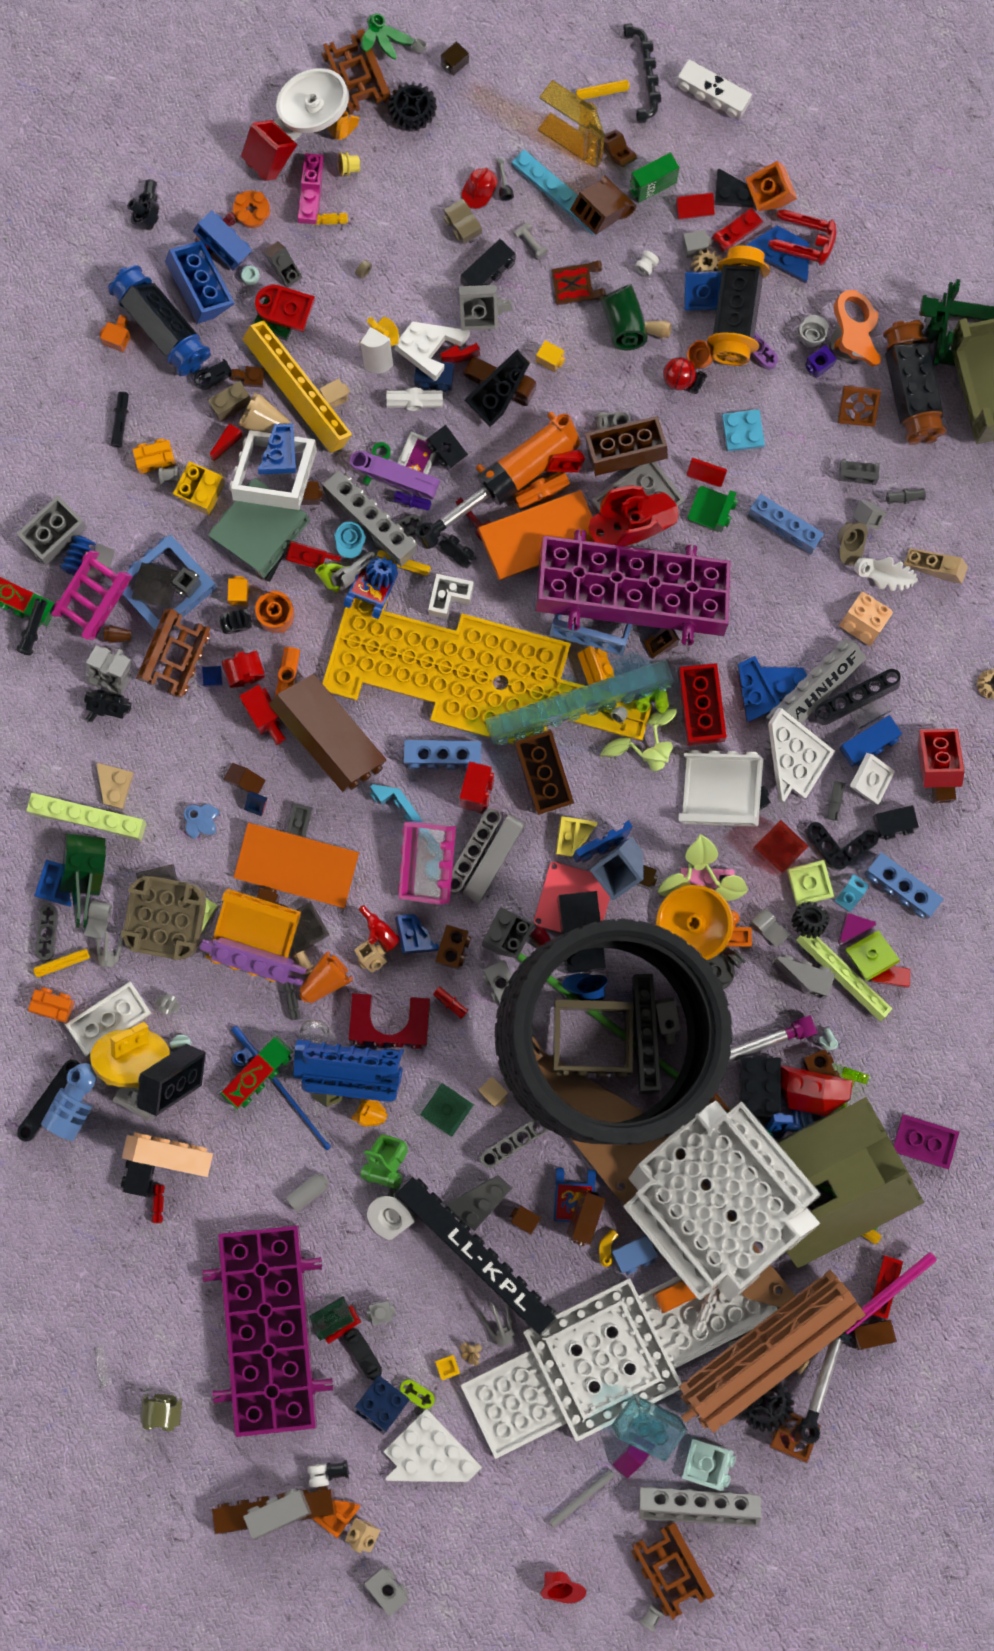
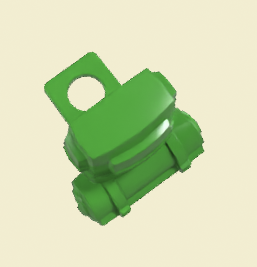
(385, 1161)

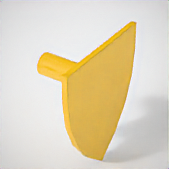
(386, 327)

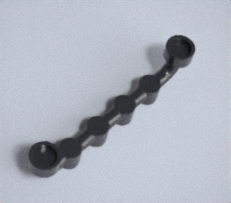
(648, 64)

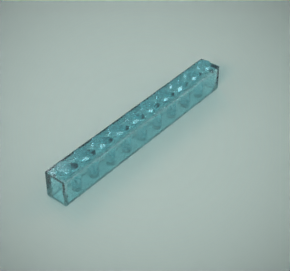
(579, 702)

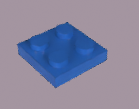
(702, 290)

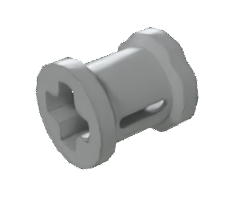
(169, 474)
(651, 1618)

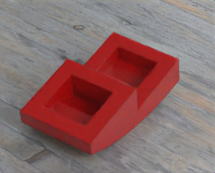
(454, 355)

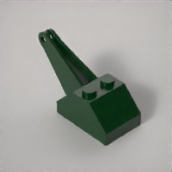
(82, 870)

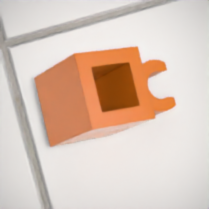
(116, 335)

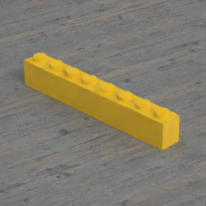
(297, 386)

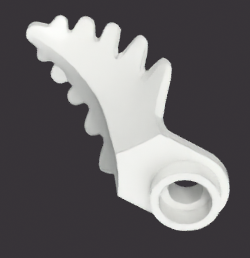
(885, 573)

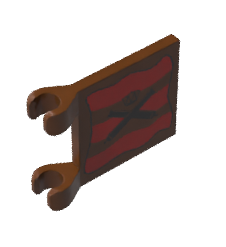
(574, 283)

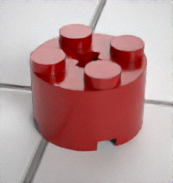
(243, 669)

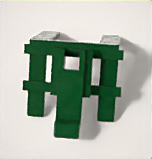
(937, 316)

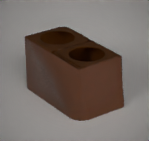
(874, 1334)

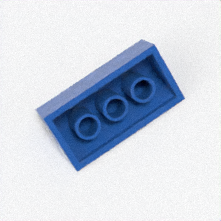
(198, 281)

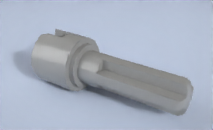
(347, 575)

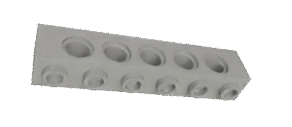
(399, 553)
(693, 1514)

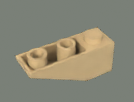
(937, 565)

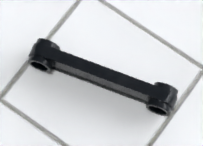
(38, 1112)

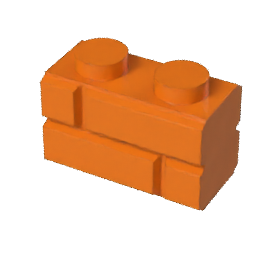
(51, 1005)

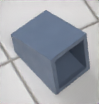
(620, 868)

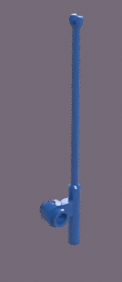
(250, 1052)

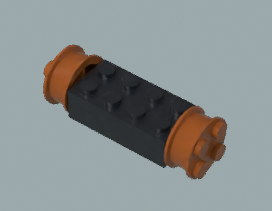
(914, 382)

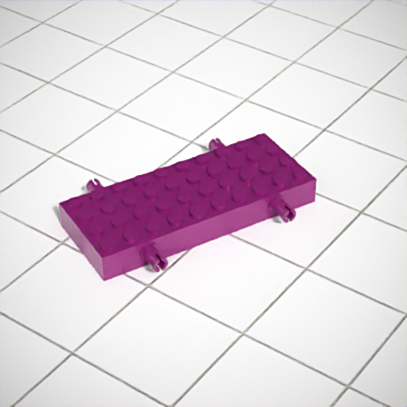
(633, 586)
(267, 1331)

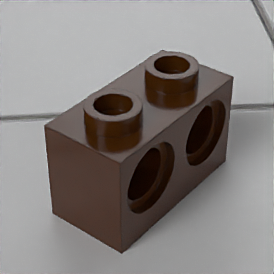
(448, 946)
(827, 1067)

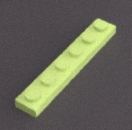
(846, 976)

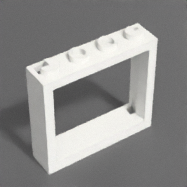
(267, 496)

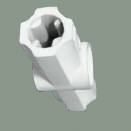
(414, 399)

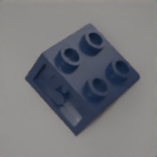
(381, 1404)

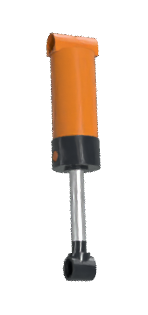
(510, 473)

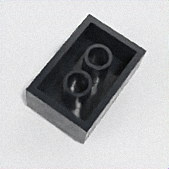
(760, 1085)

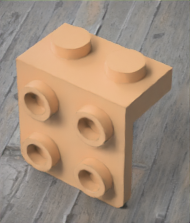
(866, 618)

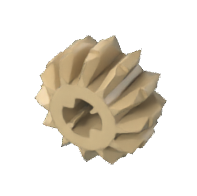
(708, 259)

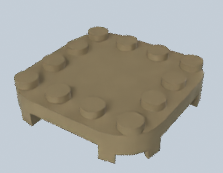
(164, 917)

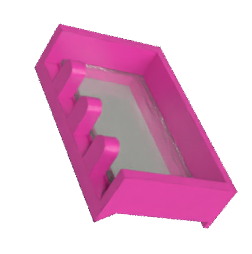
(426, 862)

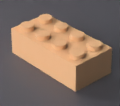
(166, 1155)

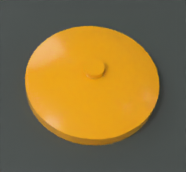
(698, 917)

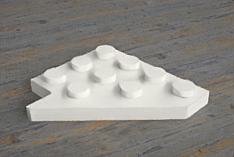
(796, 755)
(430, 1454)

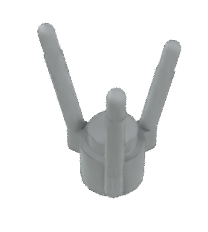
(106, 957)
(503, 1335)

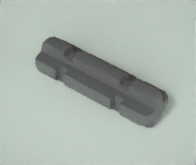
(292, 1002)

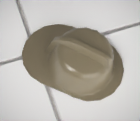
(852, 542)

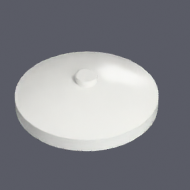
(312, 100)

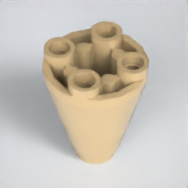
(261, 415)

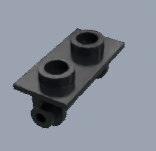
(452, 545)

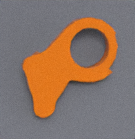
(855, 335)

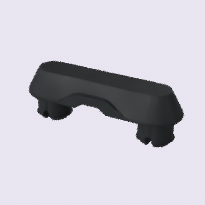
(363, 1353)

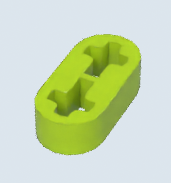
(420, 1389)

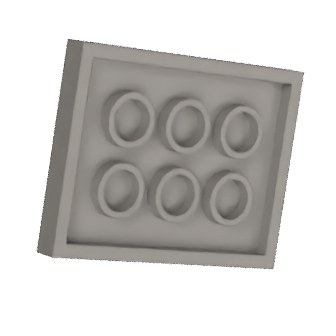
(650, 478)

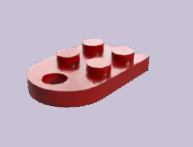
(286, 306)

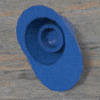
(586, 985)

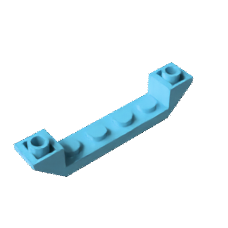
(384, 793)

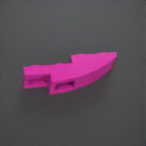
(311, 188)

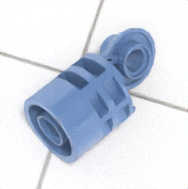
(68, 1107)

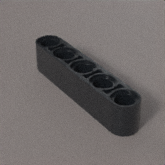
(852, 704)

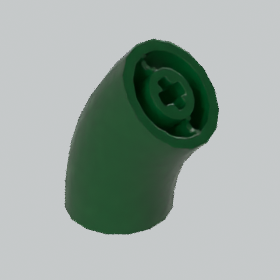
(625, 318)

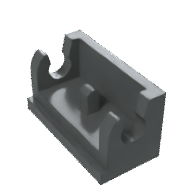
(859, 472)

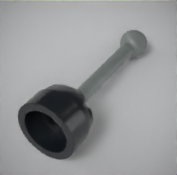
(505, 192)

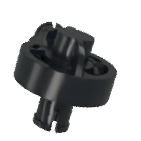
(146, 208)

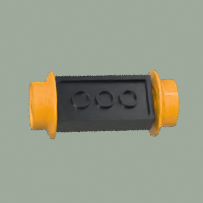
(738, 305)

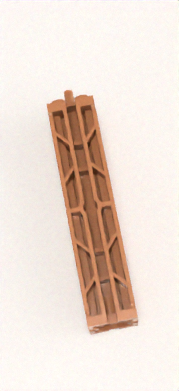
(770, 1352)

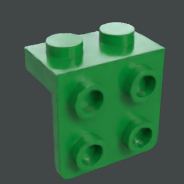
(712, 508)

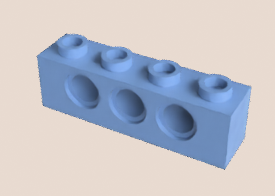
(785, 524)
(433, 747)
(931, 899)

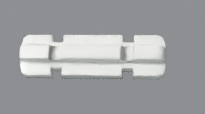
(705, 1312)

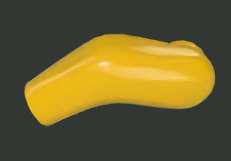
(605, 1244)

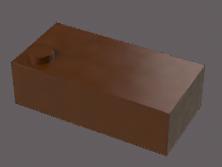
(626, 445)
(543, 771)

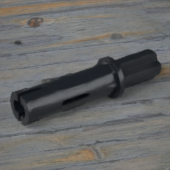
(119, 420)

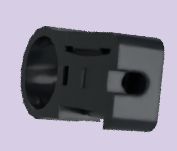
(217, 373)

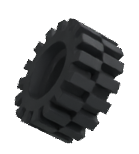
(806, 927)

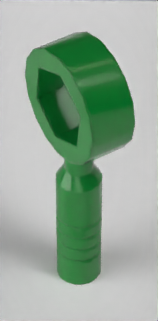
(367, 479)

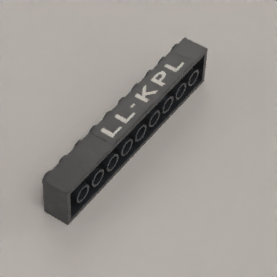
(476, 1256)

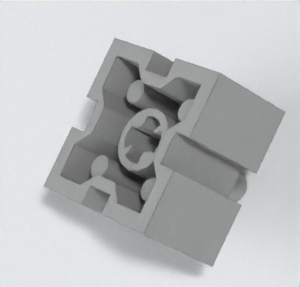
(108, 670)

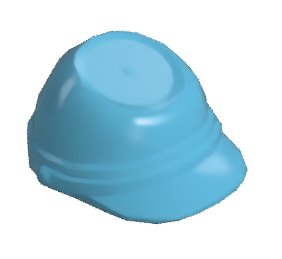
(349, 539)

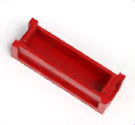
(888, 1273)

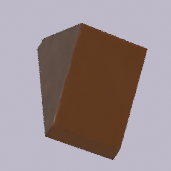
(661, 642)
(244, 778)

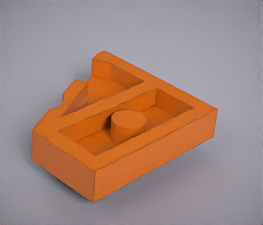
(336, 1523)

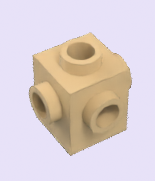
(370, 956)
(362, 1535)

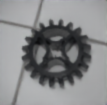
(414, 96)
(784, 1398)

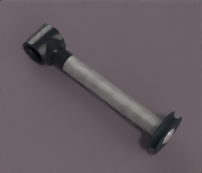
(820, 1392)

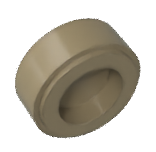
(363, 269)

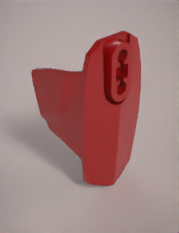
(634, 513)

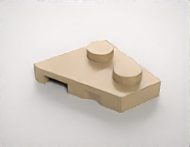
(114, 785)

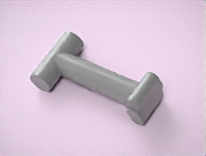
(523, 230)

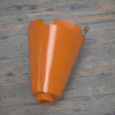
(324, 979)

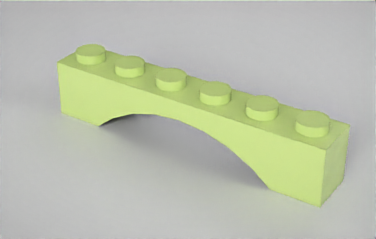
(86, 816)

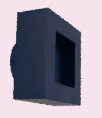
(255, 803)

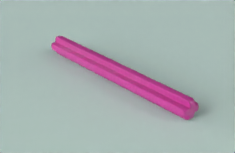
(894, 1288)

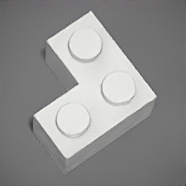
(447, 590)

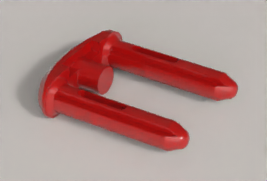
(826, 242)

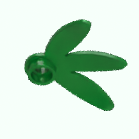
(382, 32)

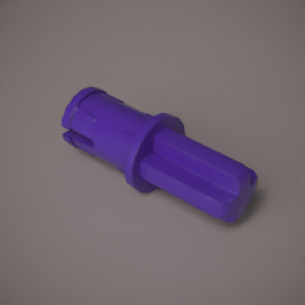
(412, 500)

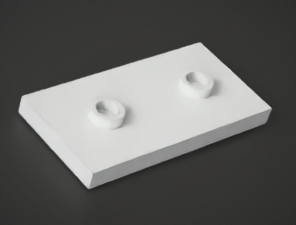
(117, 1011)

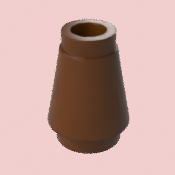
(115, 634)

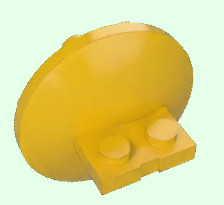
(125, 1054)

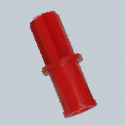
(450, 1002)

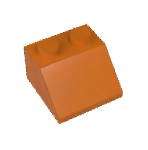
(771, 187)

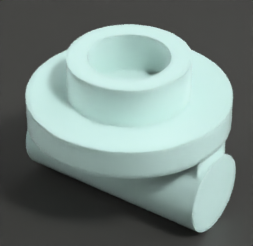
(828, 1040)
(179, 1041)

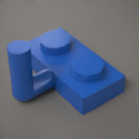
(781, 1123)

